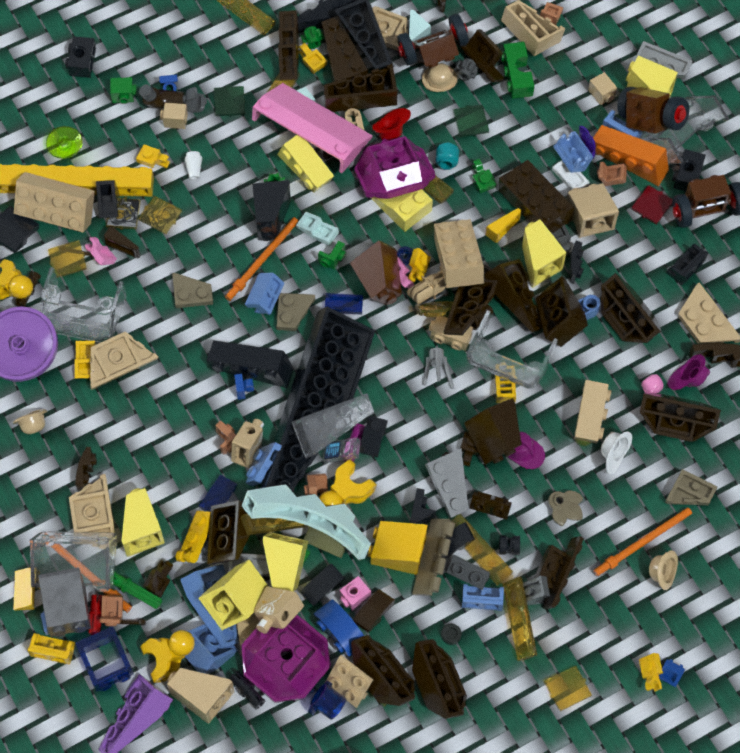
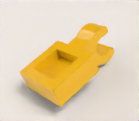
(312, 59)
(150, 156)
(419, 263)
(650, 670)

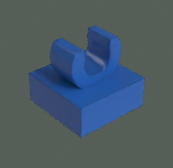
(169, 80)
(243, 386)
(671, 672)

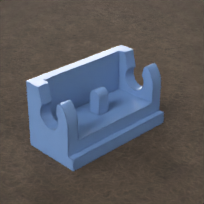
(615, 123)
(573, 152)
(264, 293)
(482, 599)

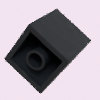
(271, 206)

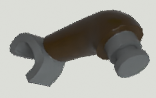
(157, 98)

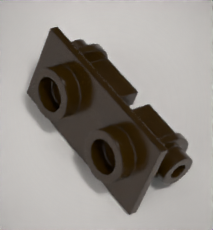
(483, 503)

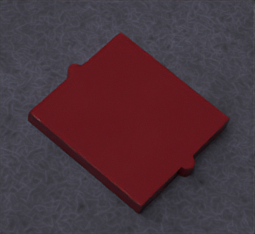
(652, 204)

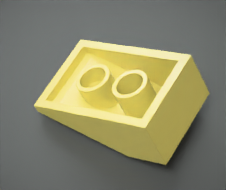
(406, 208)

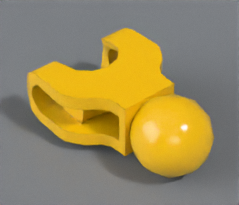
(13, 282)
(346, 491)
(168, 653)

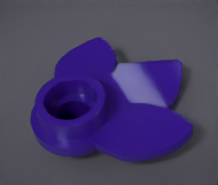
(587, 140)

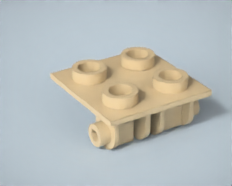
(349, 681)

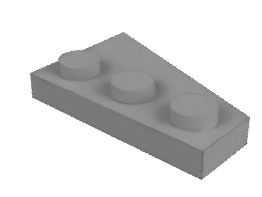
(665, 58)
(449, 482)

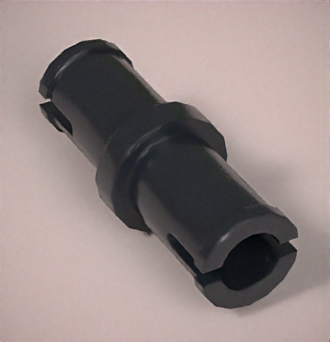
(247, 690)

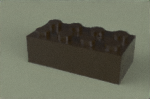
(536, 197)

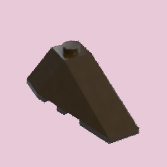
(515, 293)
(468, 305)

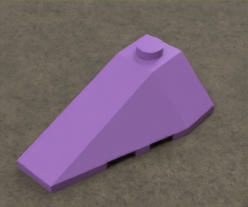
(142, 708)

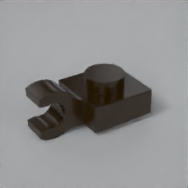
(469, 448)
(157, 579)

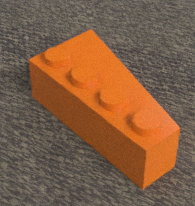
(638, 155)

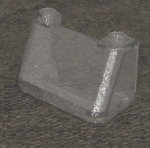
(61, 551)

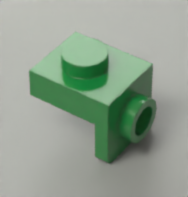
(338, 254)

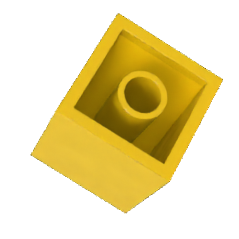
(398, 546)

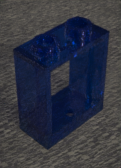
(96, 641)

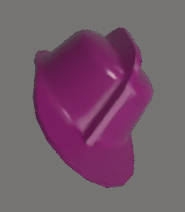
(690, 374)
(529, 454)

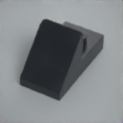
(107, 198)
(373, 436)
(419, 513)

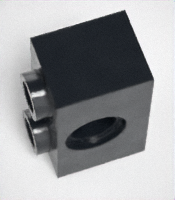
(78, 65)
(693, 162)

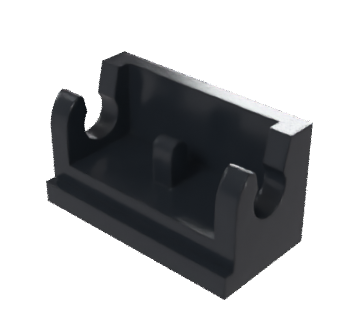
(688, 264)

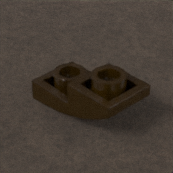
(85, 465)
(373, 610)

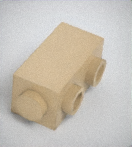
(455, 341)

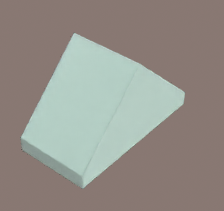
(418, 26)

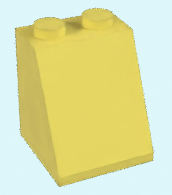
(651, 76)
(541, 253)
(140, 524)
(284, 559)
(234, 595)

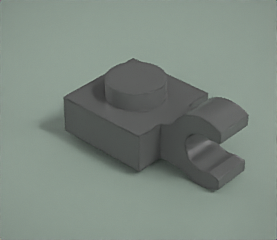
(563, 236)

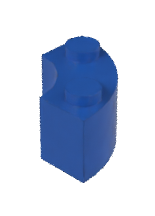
(338, 625)

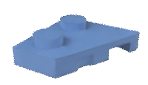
(261, 463)

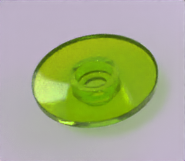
(60, 137)

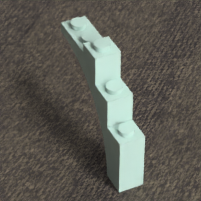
(308, 510)

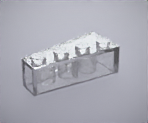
(325, 426)

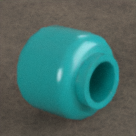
(447, 156)

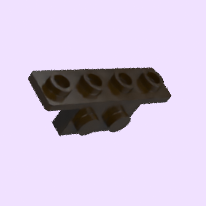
(484, 54)
(556, 567)

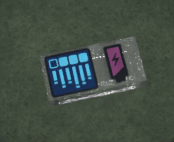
(342, 450)

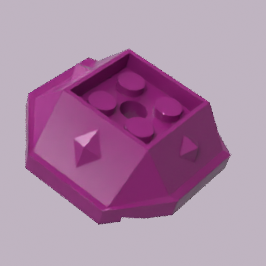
(393, 169)
(282, 678)

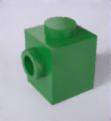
(122, 90)

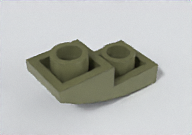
(324, 542)

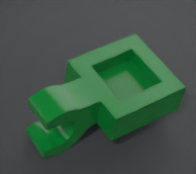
(483, 179)

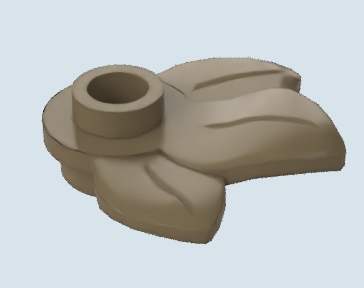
(568, 508)

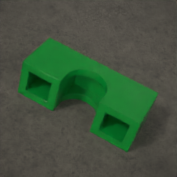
(518, 83)

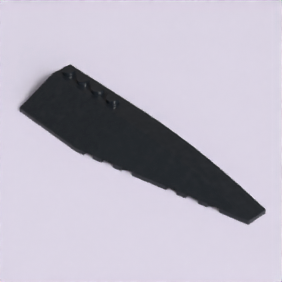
(323, 379)

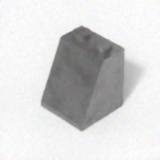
(65, 602)

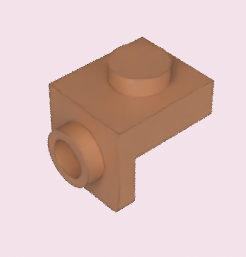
(552, 12)
(612, 174)
(227, 433)
(316, 484)
(112, 610)

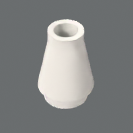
(193, 163)

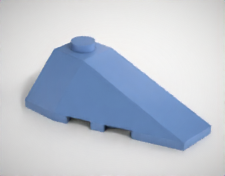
(194, 586)

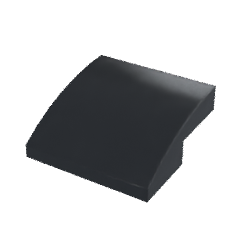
(15, 229)

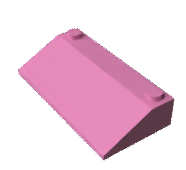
(312, 123)

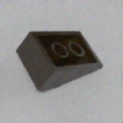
(560, 312)
(226, 532)

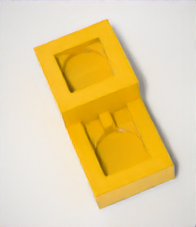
(82, 360)

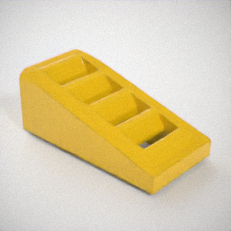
(500, 227)
(501, 397)

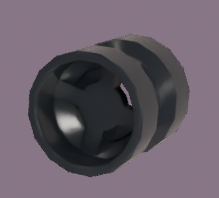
(514, 545)

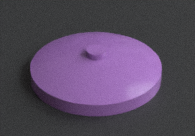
(26, 344)

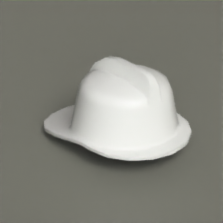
(614, 449)

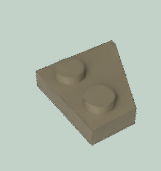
(191, 292)
(292, 310)
(691, 490)

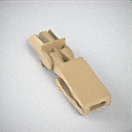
(427, 288)

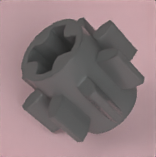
(466, 69)

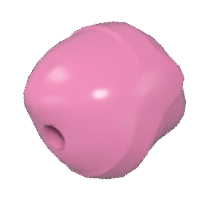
(652, 384)

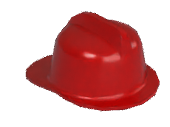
(391, 125)

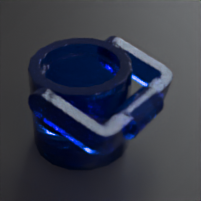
(327, 701)

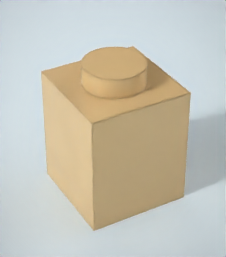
(602, 88)
(174, 115)

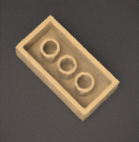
(53, 202)
(458, 253)

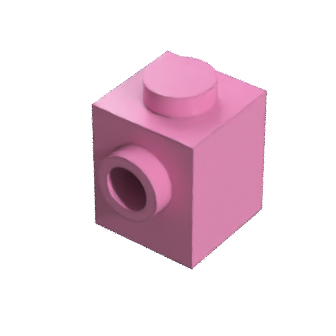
(354, 594)

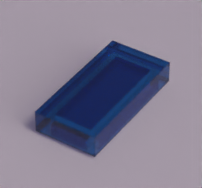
(345, 303)
(219, 493)

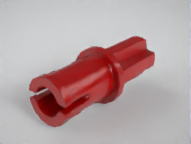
(95, 614)

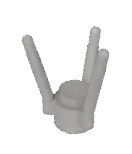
(437, 359)

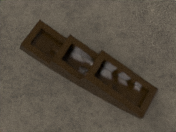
(288, 45)
(718, 352)

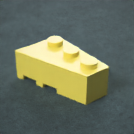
(305, 163)

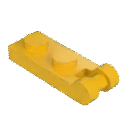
(195, 538)

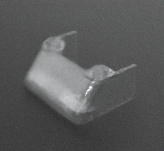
(702, 115)
(79, 320)
(482, 356)

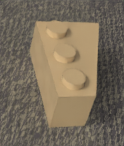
(531, 28)
(592, 411)

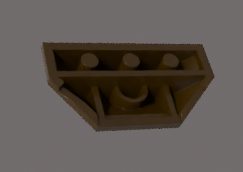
(627, 312)
(678, 416)
(390, 680)
(438, 680)

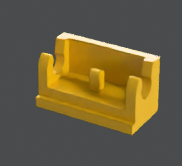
(51, 649)

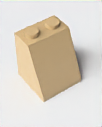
(593, 210)
(200, 692)

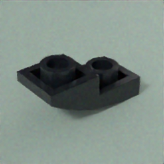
(575, 269)
(460, 539)
(322, 584)

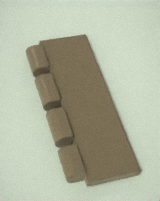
(431, 561)

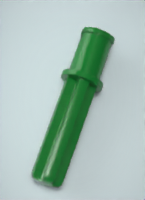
(137, 591)

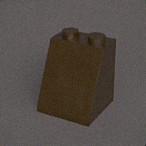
(495, 431)

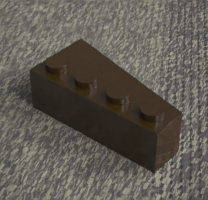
(341, 52)
(362, 91)

